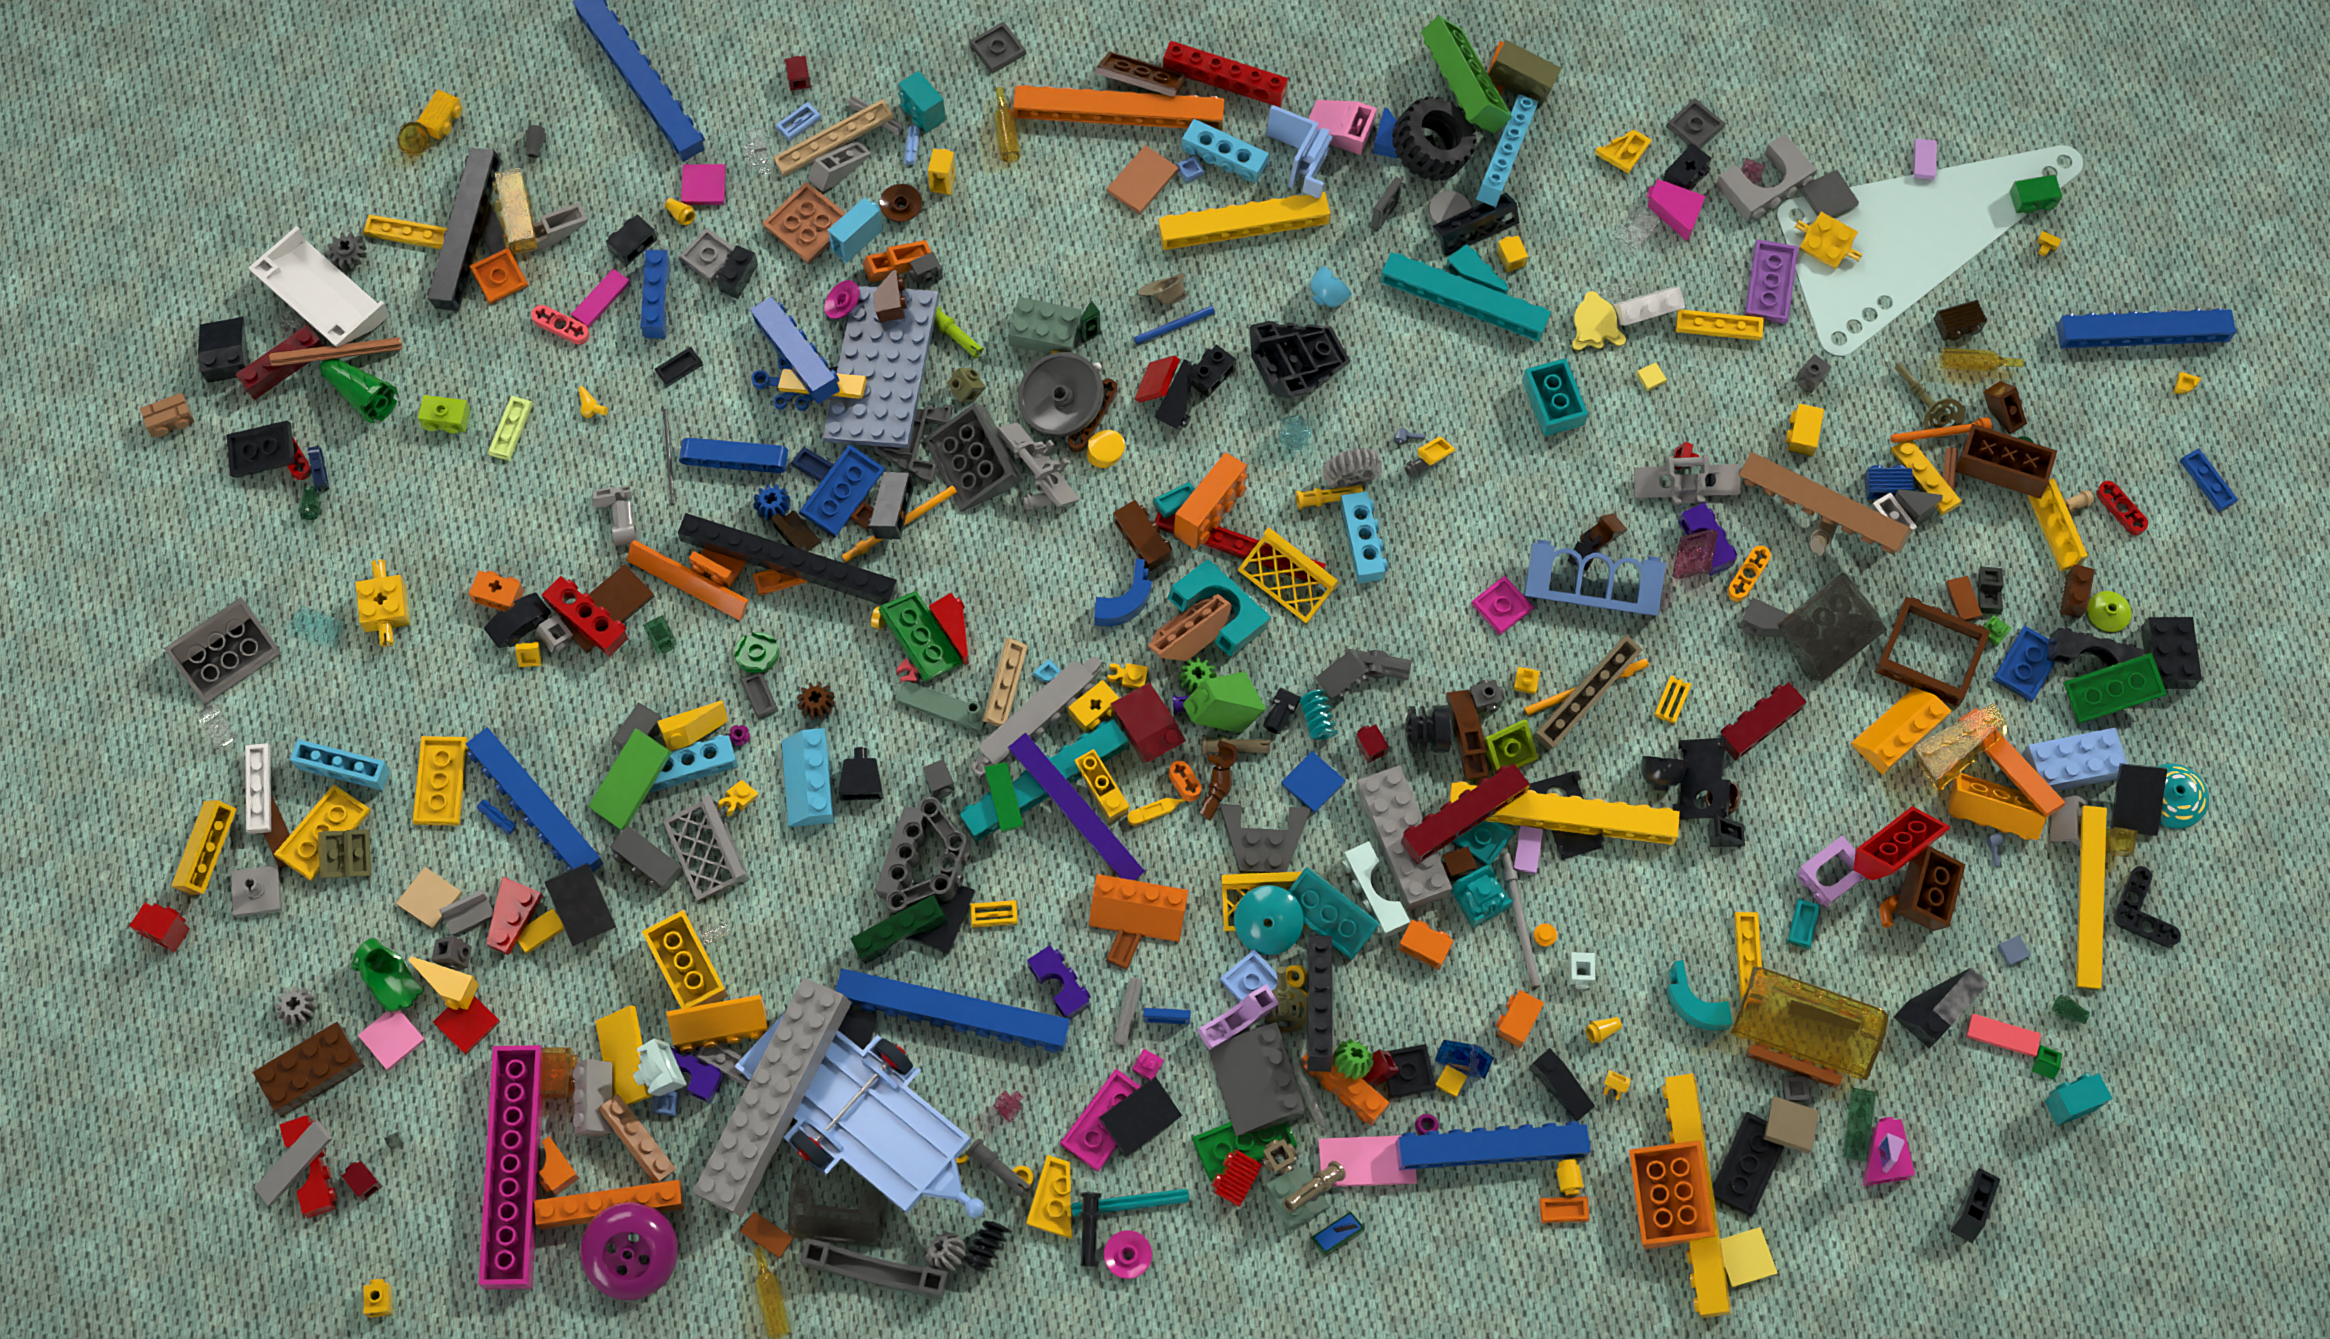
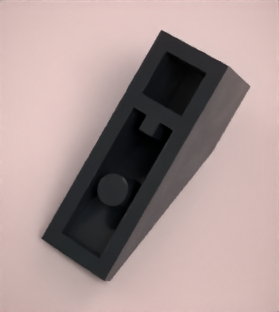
(1177, 402)
(1562, 1084)
(1975, 1206)

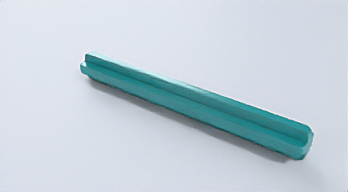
(1137, 1201)

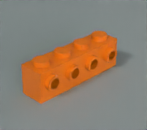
(1351, 1093)

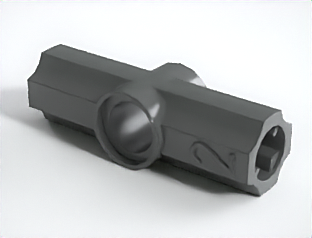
(1384, 665)

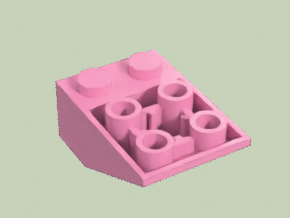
(1347, 121)

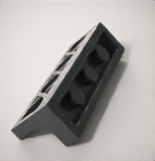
(1476, 219)

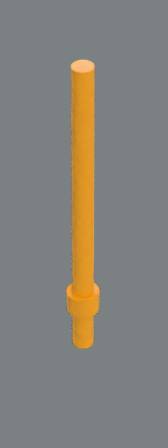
(863, 546)
(1546, 703)

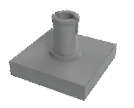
(256, 891)

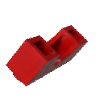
(315, 1195)

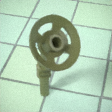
(1938, 413)
(1282, 994)

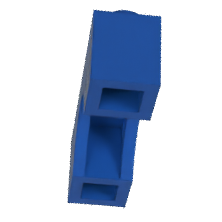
(654, 294)

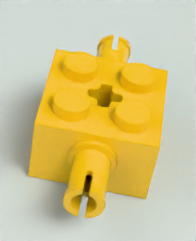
(385, 590)

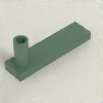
(942, 706)

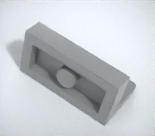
(2067, 821)
(467, 913)

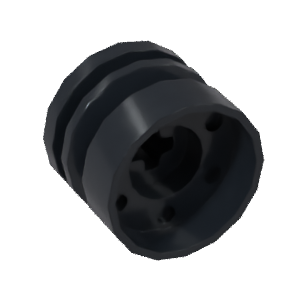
(1428, 729)

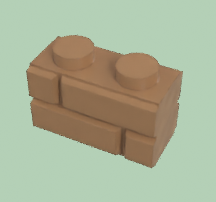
(167, 415)

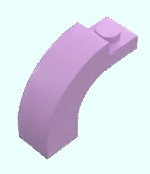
(1239, 1018)

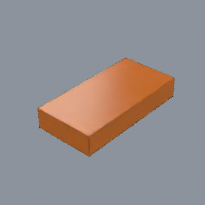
(1564, 1209)

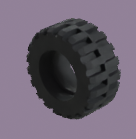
(1419, 153)

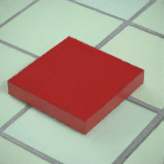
(1157, 379)
(467, 1026)

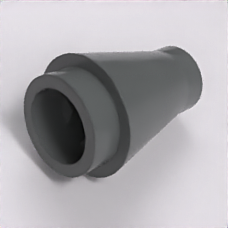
(534, 140)

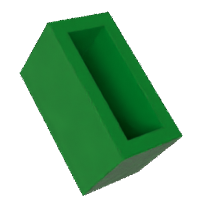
(2035, 194)

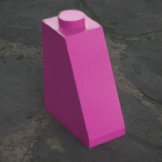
(1675, 206)
(1902, 1169)

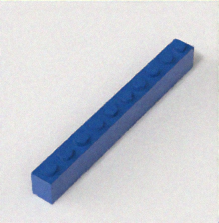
(640, 77)
(954, 1010)

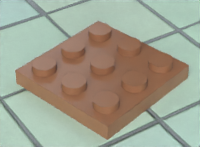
(804, 222)

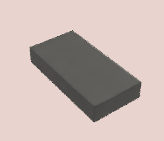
(759, 695)

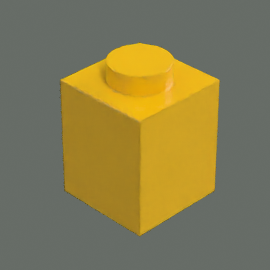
(1512, 253)

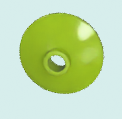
(2105, 619)

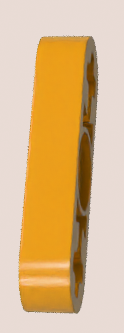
(1749, 564)

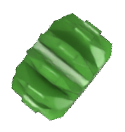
(1190, 671)
(1352, 1059)

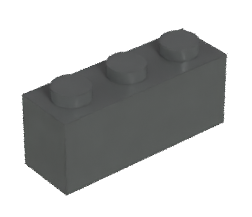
(645, 860)

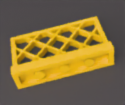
(1302, 561)
(1250, 881)

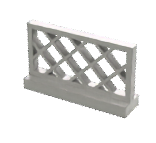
(720, 835)

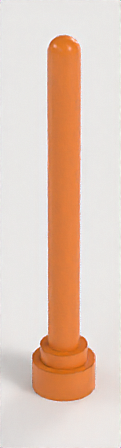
(1937, 432)

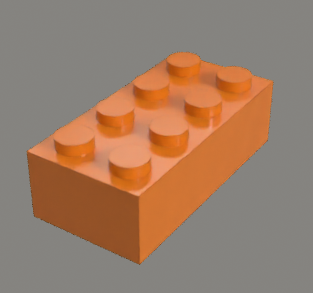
(1211, 501)

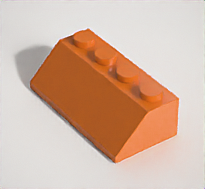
(1138, 907)

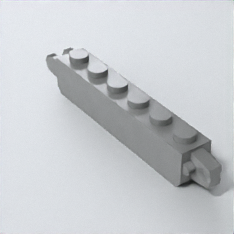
(1038, 713)

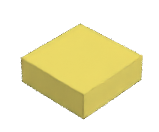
(1651, 376)

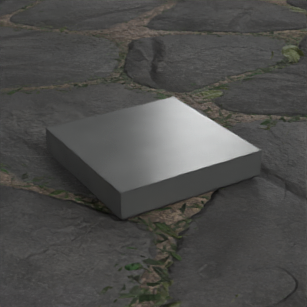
(997, 47)
(1695, 124)
(1829, 195)
(1386, 204)

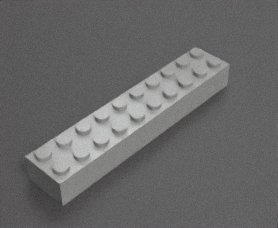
(772, 1097)

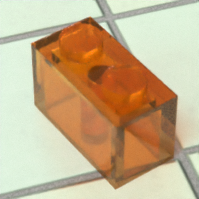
(557, 1072)

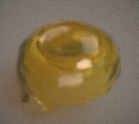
(413, 138)

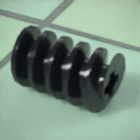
(986, 1246)

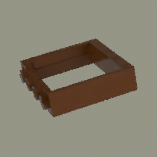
(1919, 680)

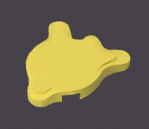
(1595, 322)

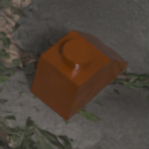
(2005, 405)

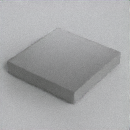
(706, 254)

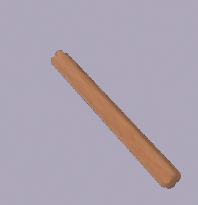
(332, 352)

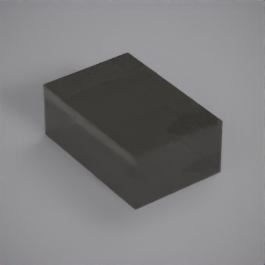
(394, 1140)

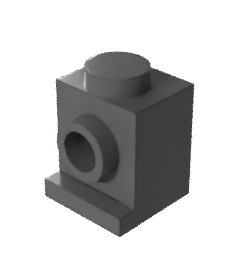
(925, 269)

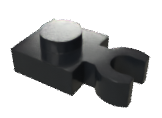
(1585, 549)

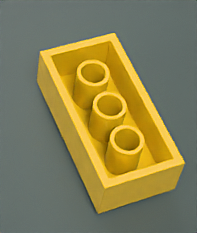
(684, 962)

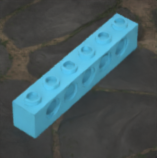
(1507, 150)

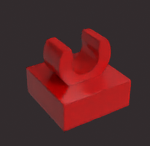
(1684, 451)

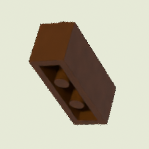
(1142, 535)

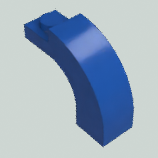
(1126, 607)

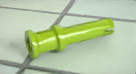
(947, 326)

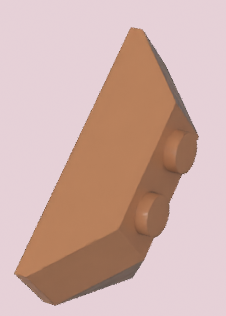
(1191, 630)

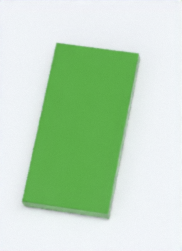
(630, 779)

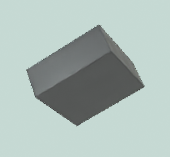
(1795, 1089)

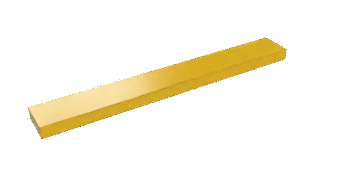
(2091, 897)

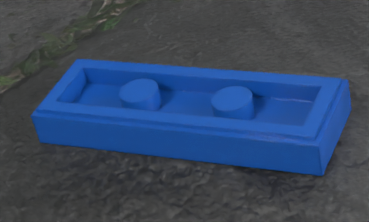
(2209, 480)

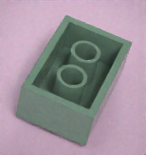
(1044, 326)

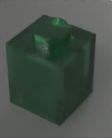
(660, 635)

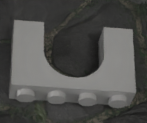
(1753, 200)

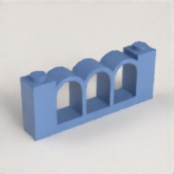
(1648, 590)

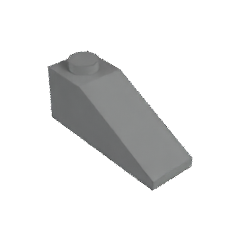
(837, 165)

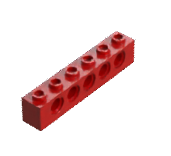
(1226, 73)

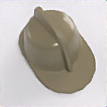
(1166, 290)

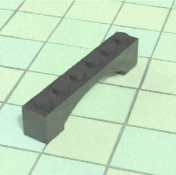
(894, 1275)

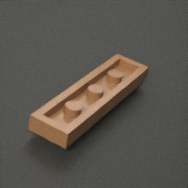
(636, 1139)

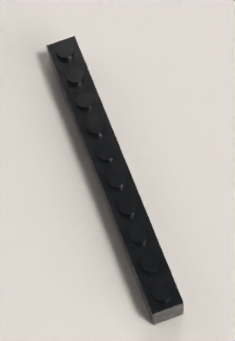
(787, 560)

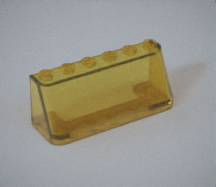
(1811, 1022)

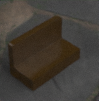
(795, 531)

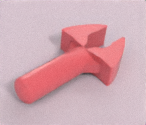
(905, 665)

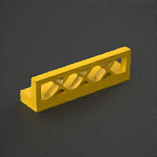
(2058, 527)

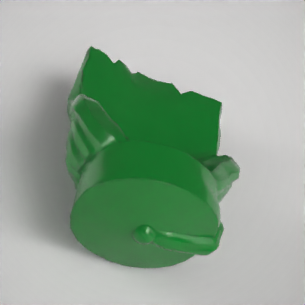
(386, 975)

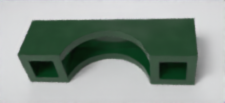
(915, 919)

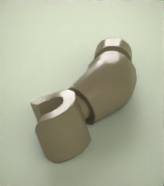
(1822, 537)

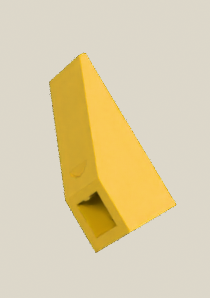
(1102, 786)

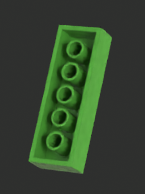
(1465, 75)

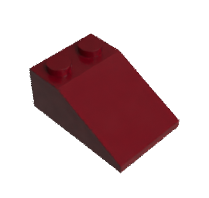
(1147, 723)

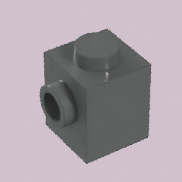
(1812, 373)

